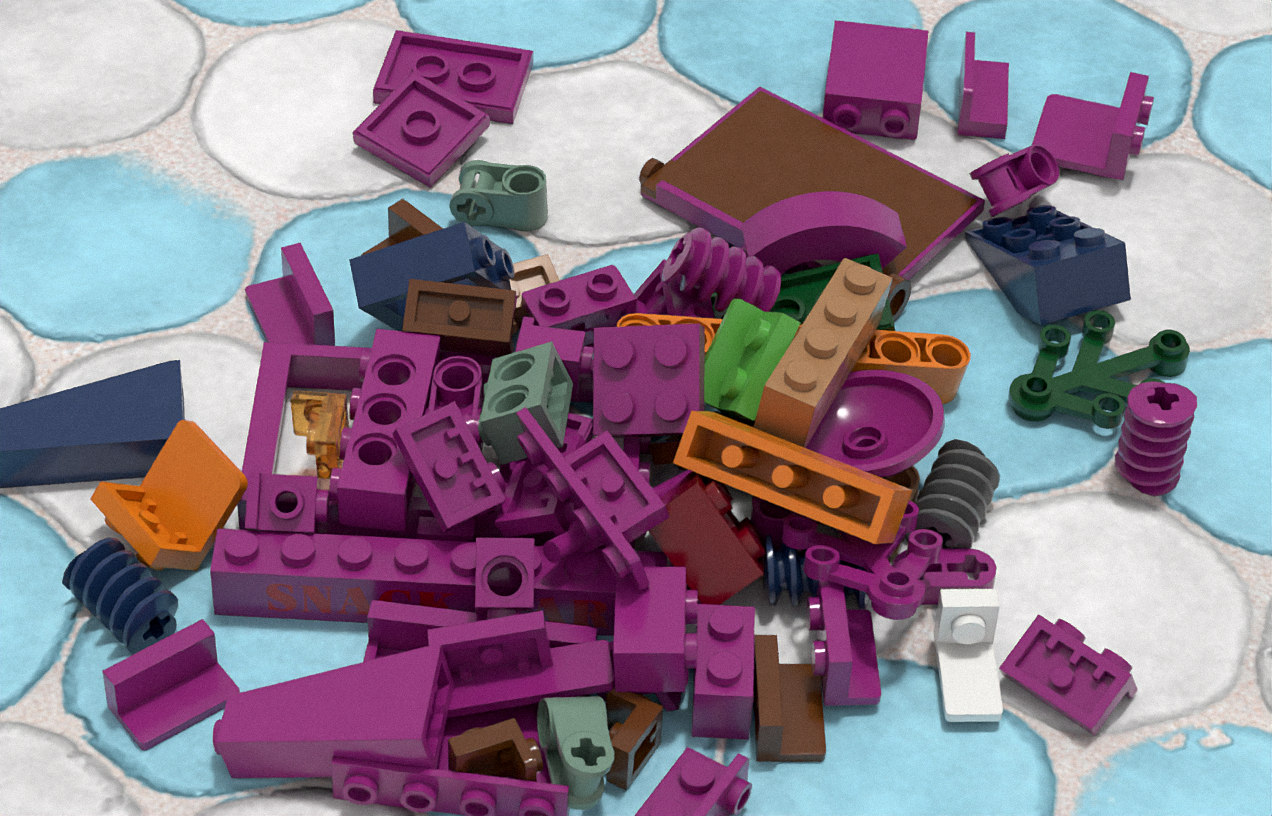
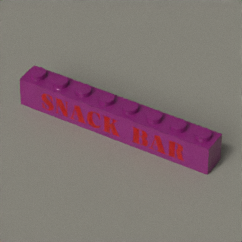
(341, 574)

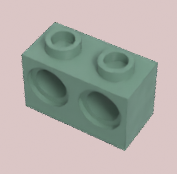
(530, 380)

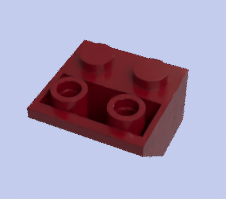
(709, 539)

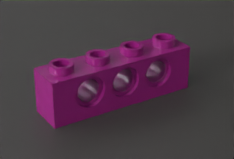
(375, 481)

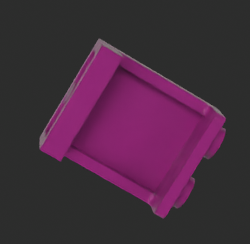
(876, 79)

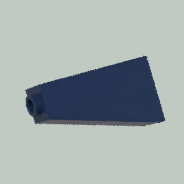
(92, 430)

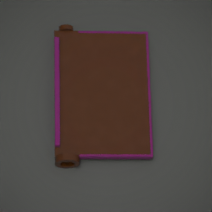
(779, 151)

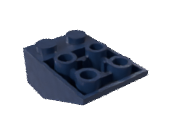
(1052, 263)

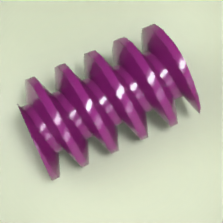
(721, 272)
(1155, 436)

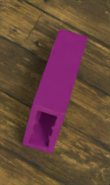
(363, 711)

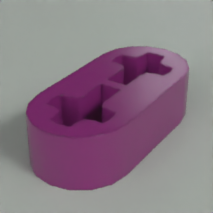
(952, 570)

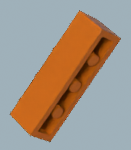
(792, 477)

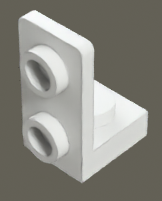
(967, 656)

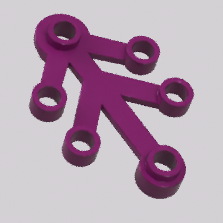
(892, 591)

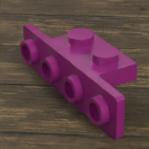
(607, 490)
(513, 665)

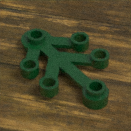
(1040, 394)

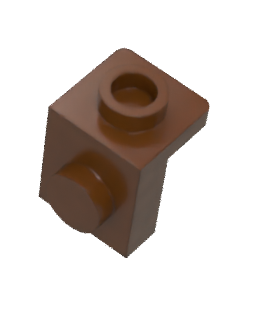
(495, 752)

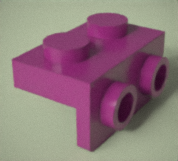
(843, 648)

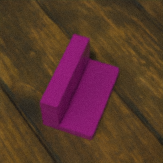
(982, 95)
(294, 305)
(168, 686)

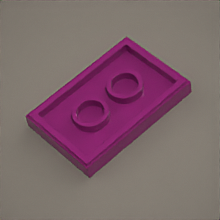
(476, 72)

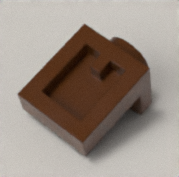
(633, 732)

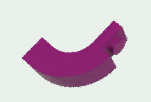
(823, 228)

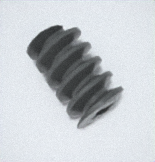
(957, 494)

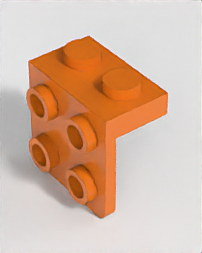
(179, 502)

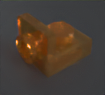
(321, 420)

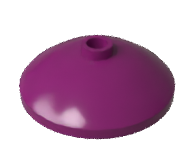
(880, 423)

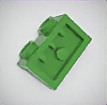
(744, 357)

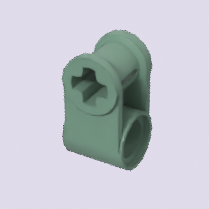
(505, 196)
(576, 746)

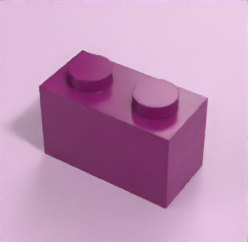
(652, 633)
(723, 672)

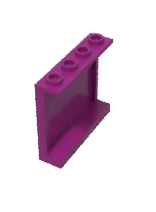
(403, 628)

